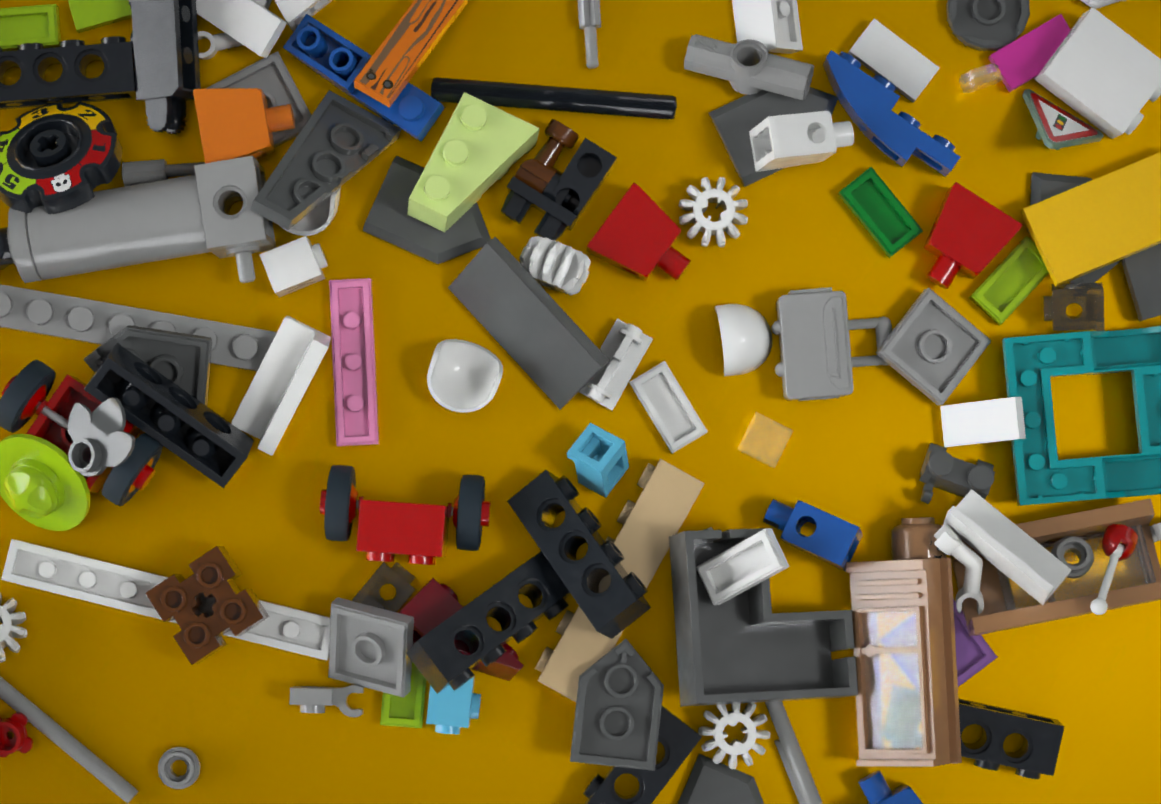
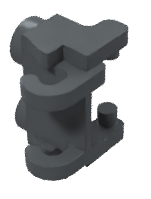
(953, 474)

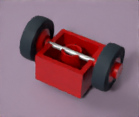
(26, 396)
(403, 527)

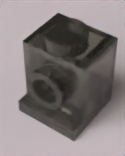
(1087, 295)
(385, 574)

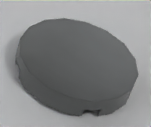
(987, 23)

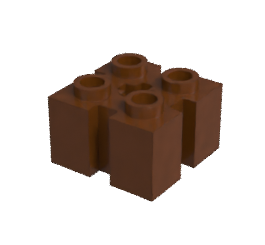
(181, 599)

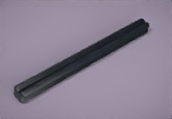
(556, 98)

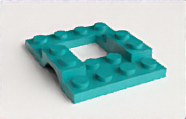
(1028, 369)

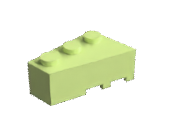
(468, 160)

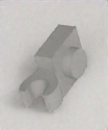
(314, 698)

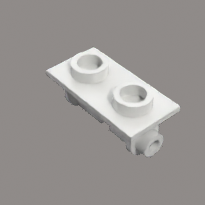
(625, 349)

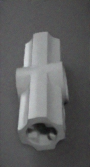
(748, 67)

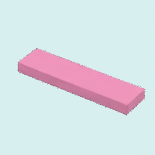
(354, 362)

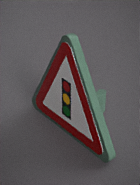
(1058, 126)

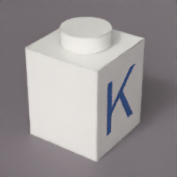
(294, 265)

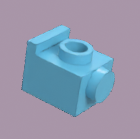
(599, 459)

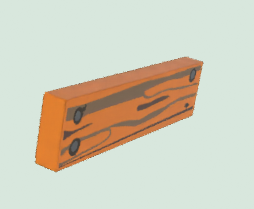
(407, 48)

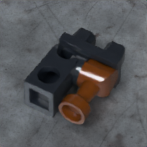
(556, 193)

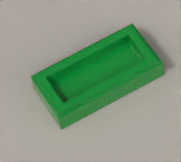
(880, 212)

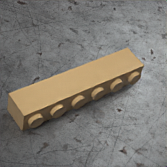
(644, 543)

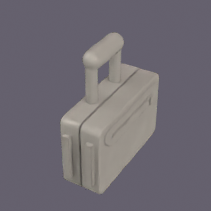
(817, 344)

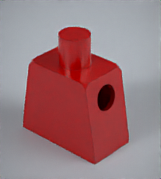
(966, 235)
(639, 238)

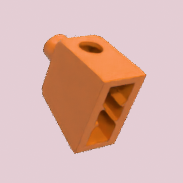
(238, 122)

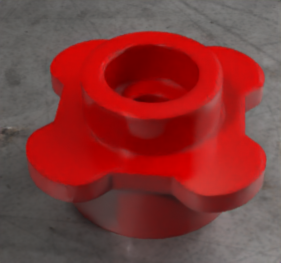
(20, 741)

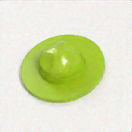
(42, 483)

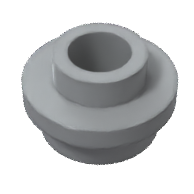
(1078, 546)
(166, 772)

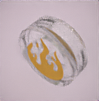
(980, 78)

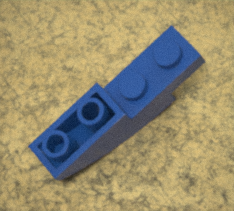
(341, 63)
(870, 107)

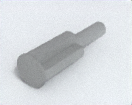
(590, 20)
(154, 170)

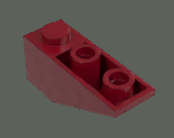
(435, 605)

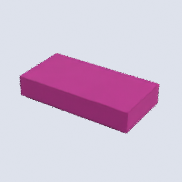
(1029, 54)

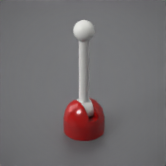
(1117, 552)

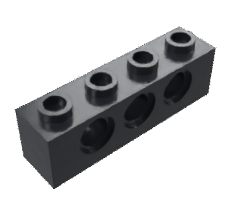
(73, 86)
(171, 415)
(537, 509)
(436, 652)
(1040, 735)
(678, 743)

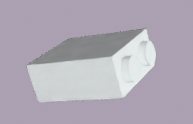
(1103, 74)

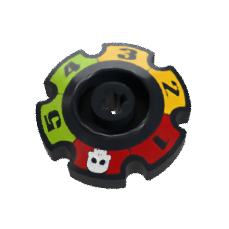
(57, 157)

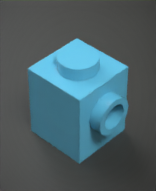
(453, 709)

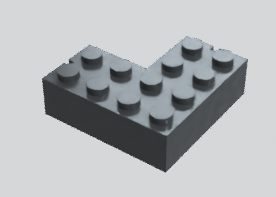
(743, 648)

